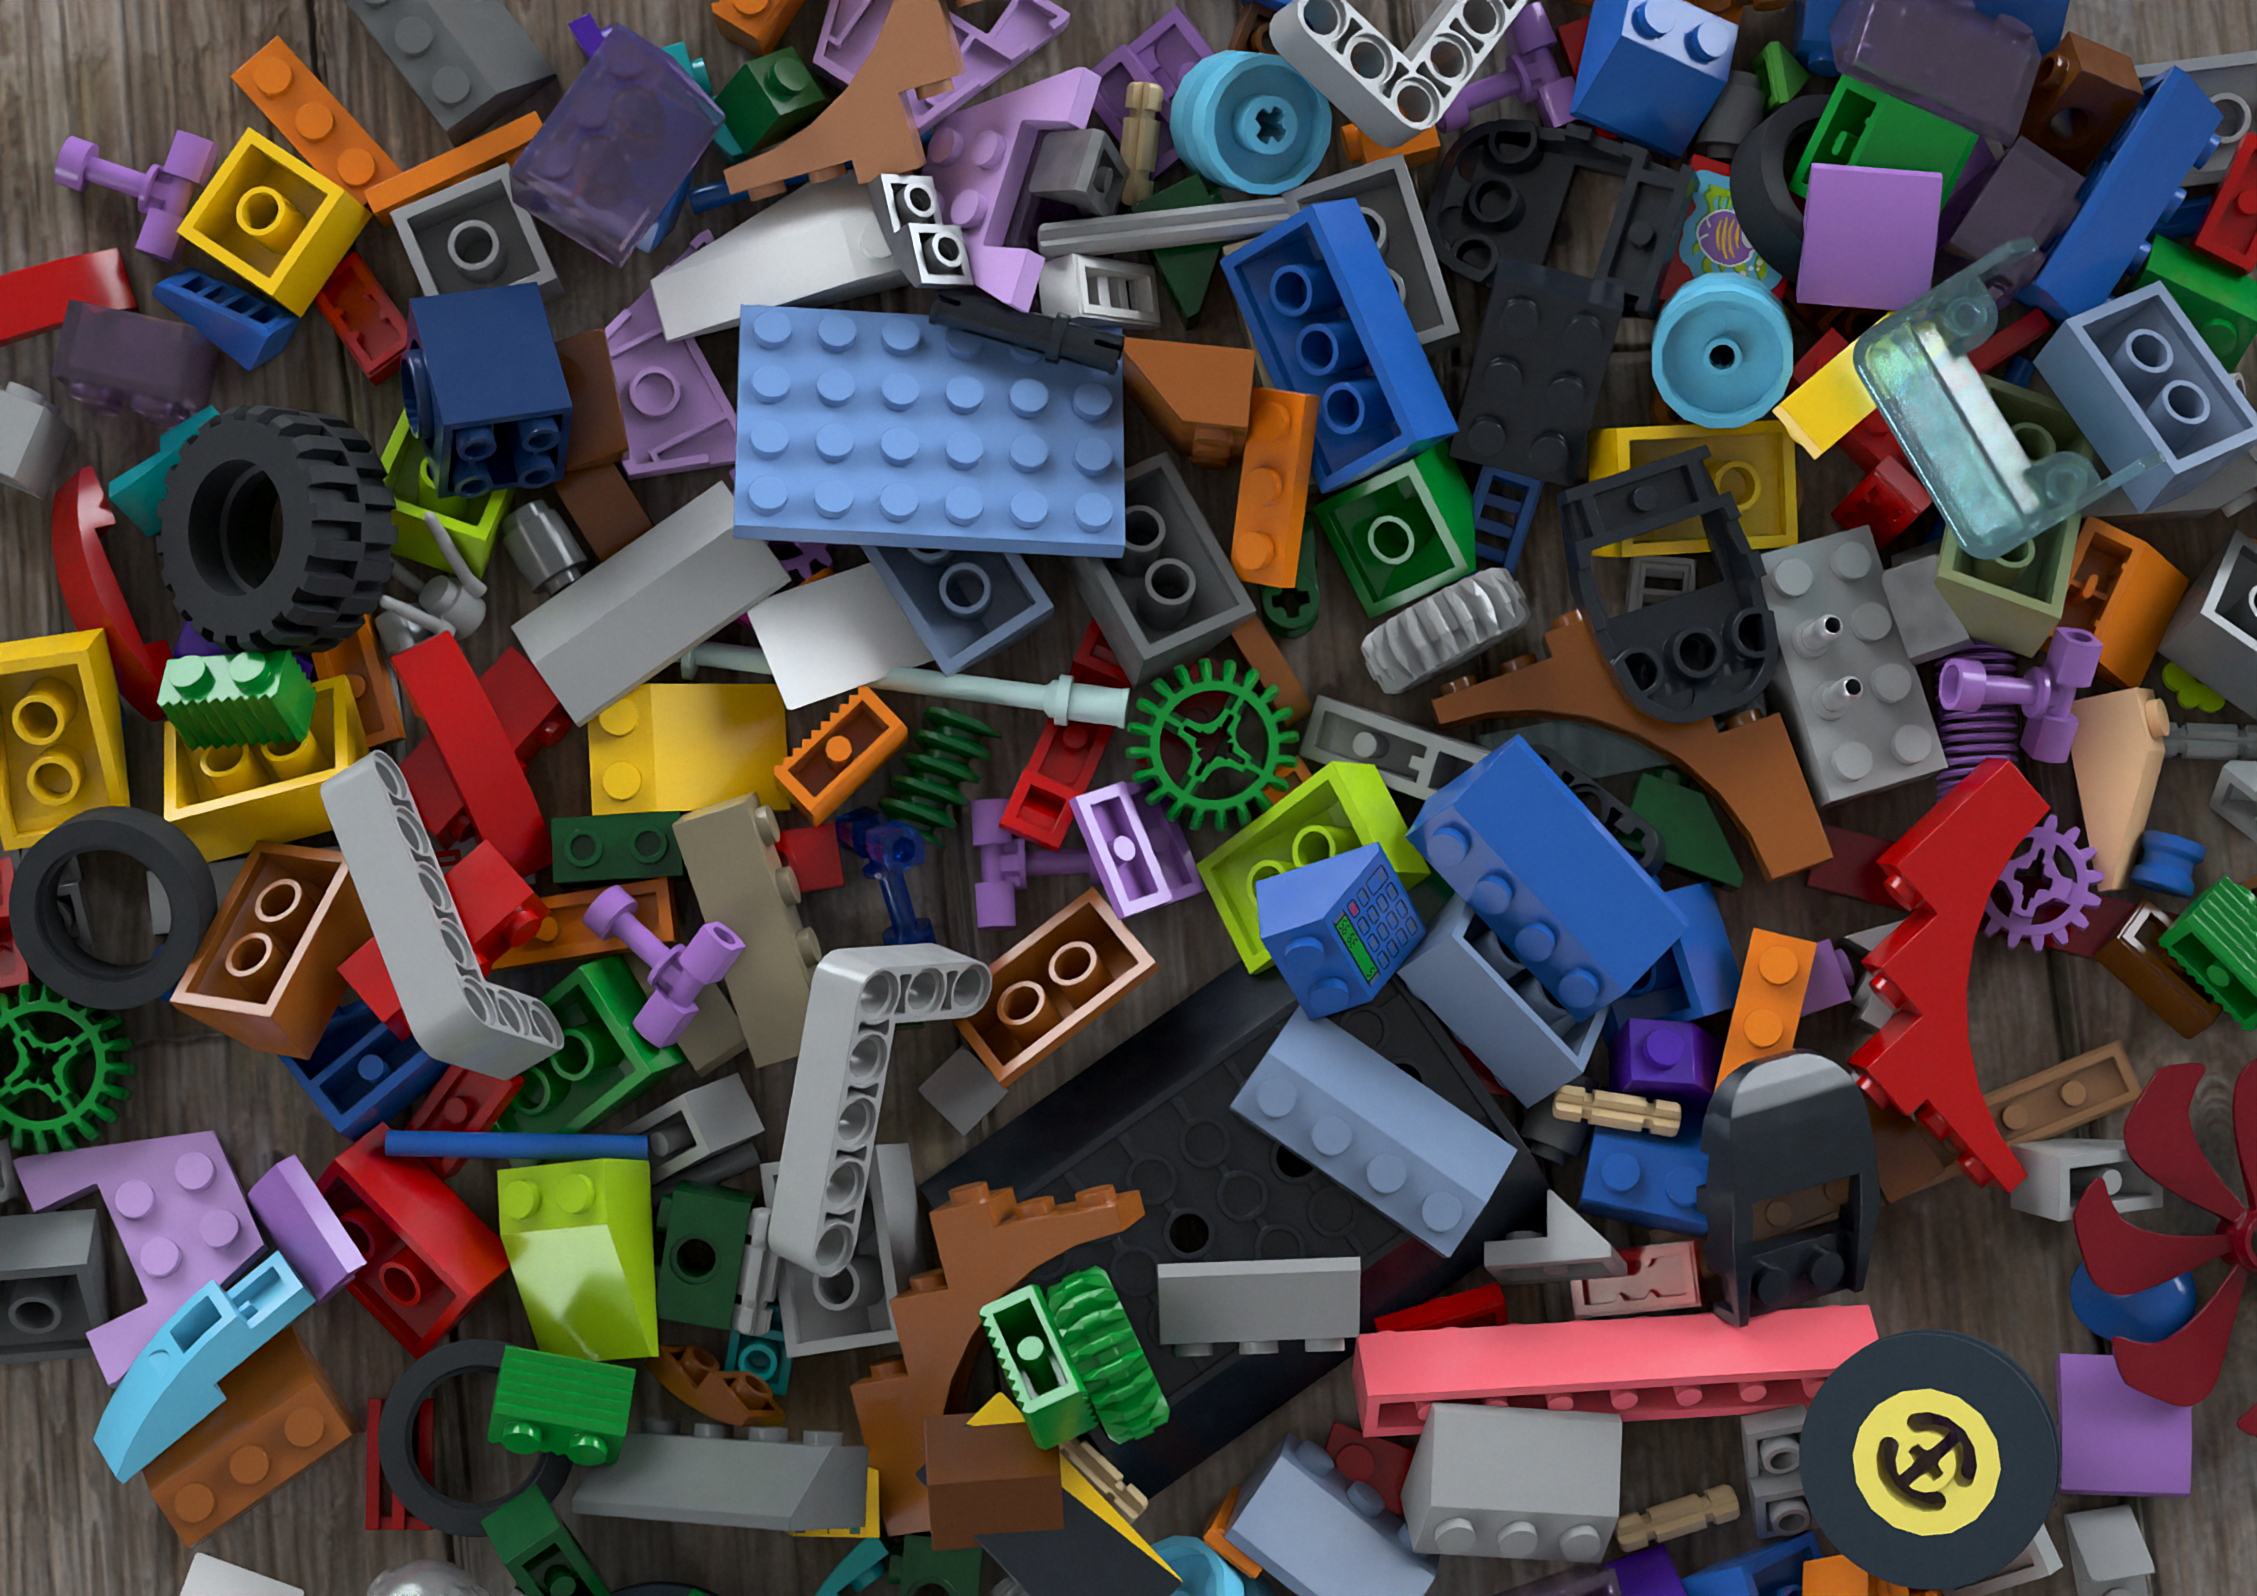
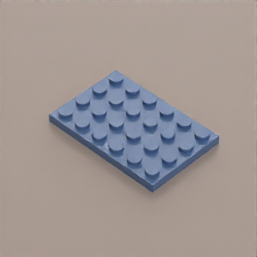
(922, 438)

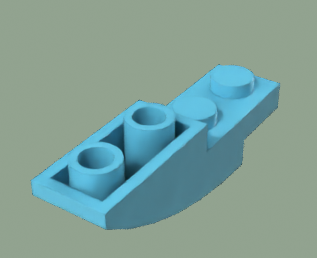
(178, 1371)

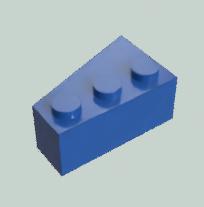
(364, 1071)

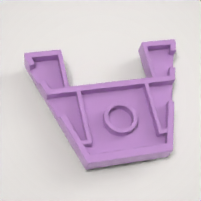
(854, 27)
(980, 168)
(668, 393)
(176, 1217)

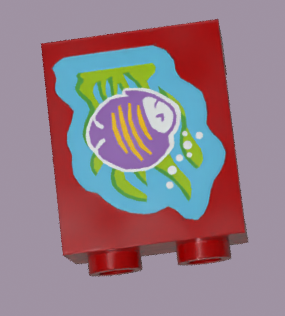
(1713, 238)

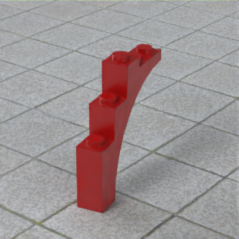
(1923, 966)

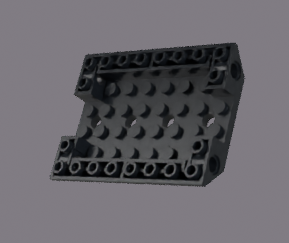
(1162, 1125)

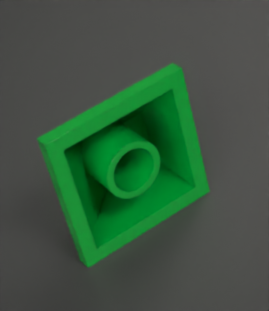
(1403, 529)

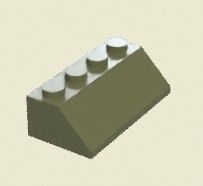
(2023, 593)

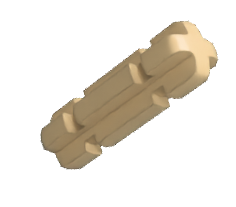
(1140, 139)
(1617, 1110)
(1105, 1479)
(1676, 1518)

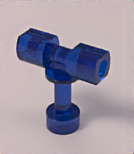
(890, 851)

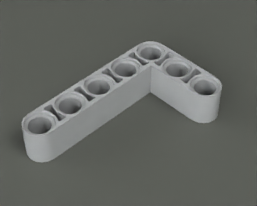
(1385, 72)
(421, 934)
(842, 1081)

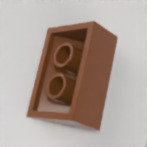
(1192, 396)
(275, 950)
(1055, 986)
(266, 1434)

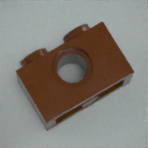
(2079, 100)

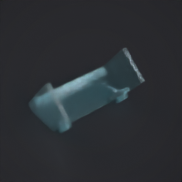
(1954, 429)

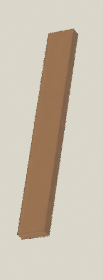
(2021, 1110)

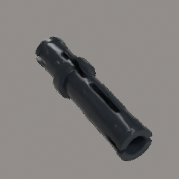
(1032, 331)

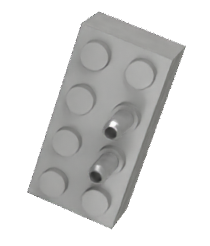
(1845, 673)

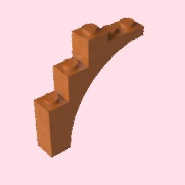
(1744, 769)
(985, 1254)

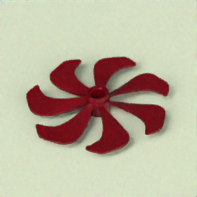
(2131, 1259)

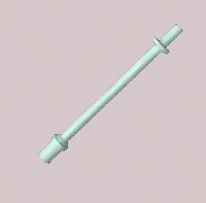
(1059, 699)

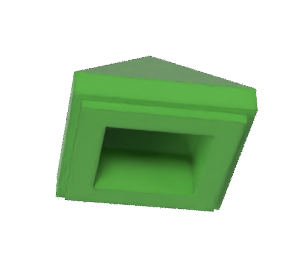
(1780, 75)

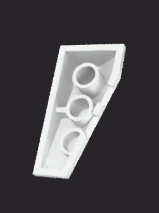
(796, 253)

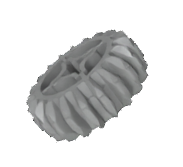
(1445, 630)

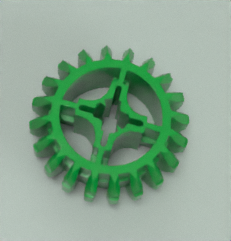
(1259, 772)
(20, 1083)
(1107, 1354)

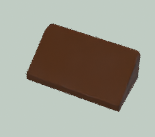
(597, 418)
(2154, 976)

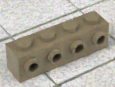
(745, 888)

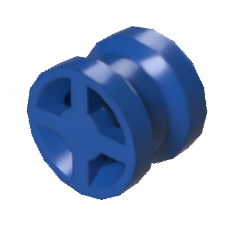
(2168, 864)

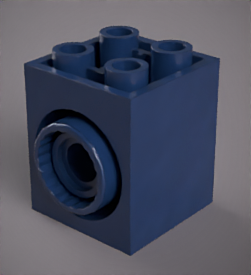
(486, 390)

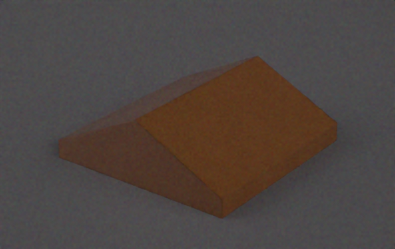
(988, 1481)

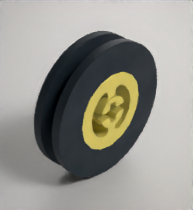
(1983, 1518)

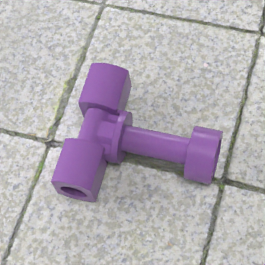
(1528, 75)
(161, 192)
(2043, 692)
(1008, 865)
(675, 973)

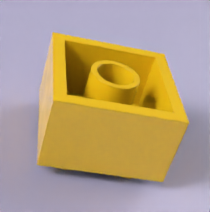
(274, 222)

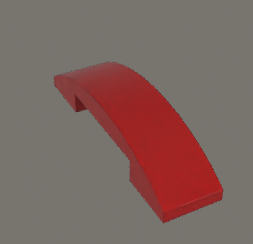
(38, 296)
(93, 594)
(474, 751)
(1064, 755)

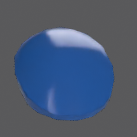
(2137, 1316)

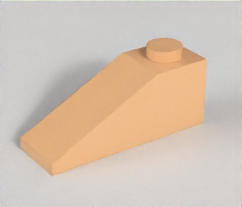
(2116, 773)

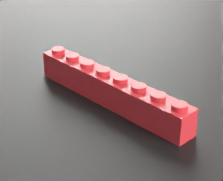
(1608, 1366)

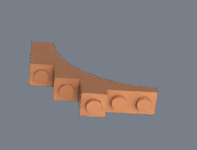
(873, 115)

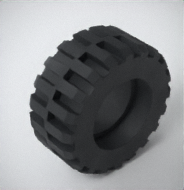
(332, 539)

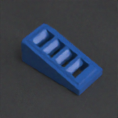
(228, 316)
(1523, 509)

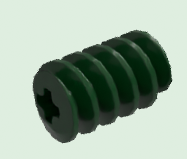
(938, 772)

